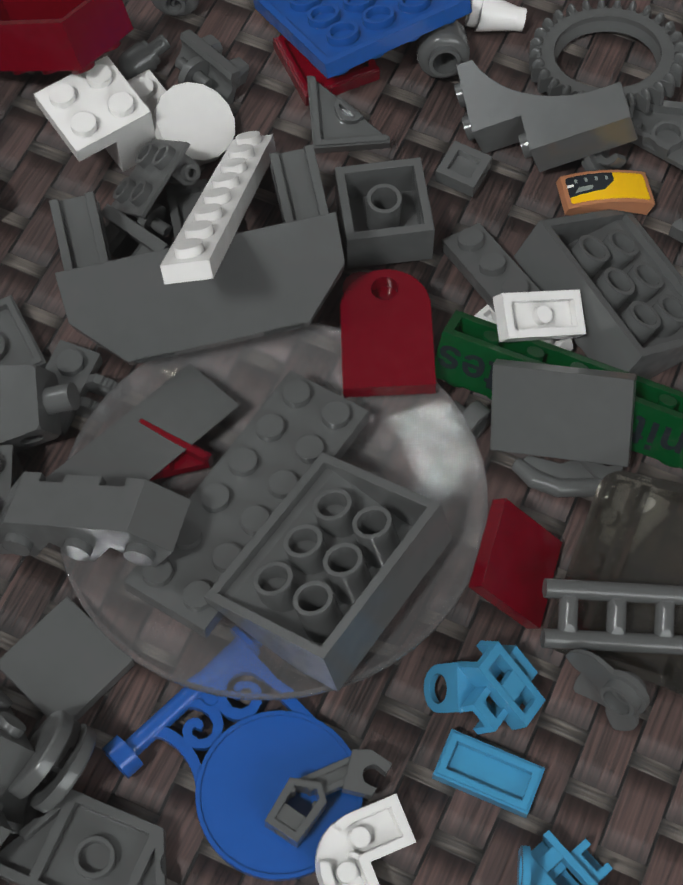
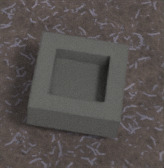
(463, 168)

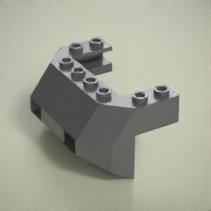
(264, 286)

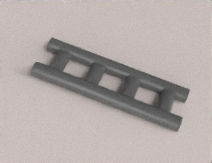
(615, 637)

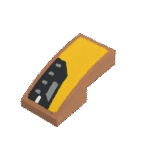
(605, 190)

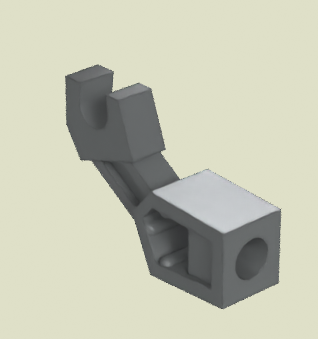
(343, 775)

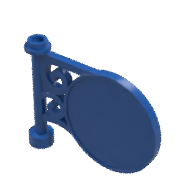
(246, 775)

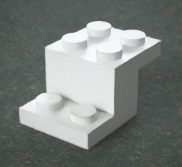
(103, 111)

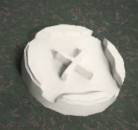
(195, 116)

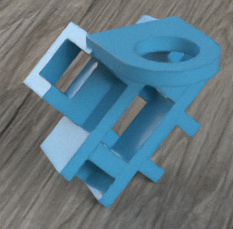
(473, 682)
(535, 864)

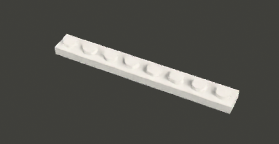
(219, 210)

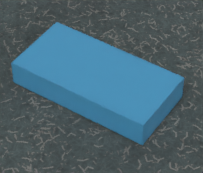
(488, 773)

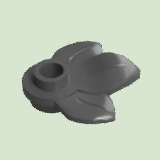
(618, 691)

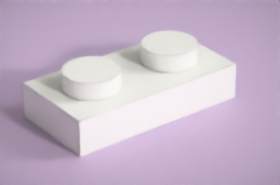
(539, 315)

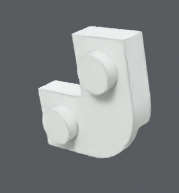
(360, 838)

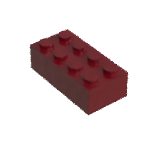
(59, 34)

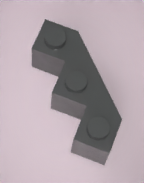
(91, 517)

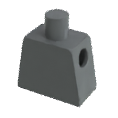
(32, 405)

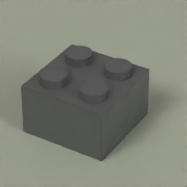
(384, 213)

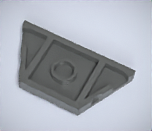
(86, 845)

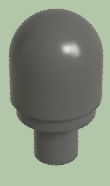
(142, 57)

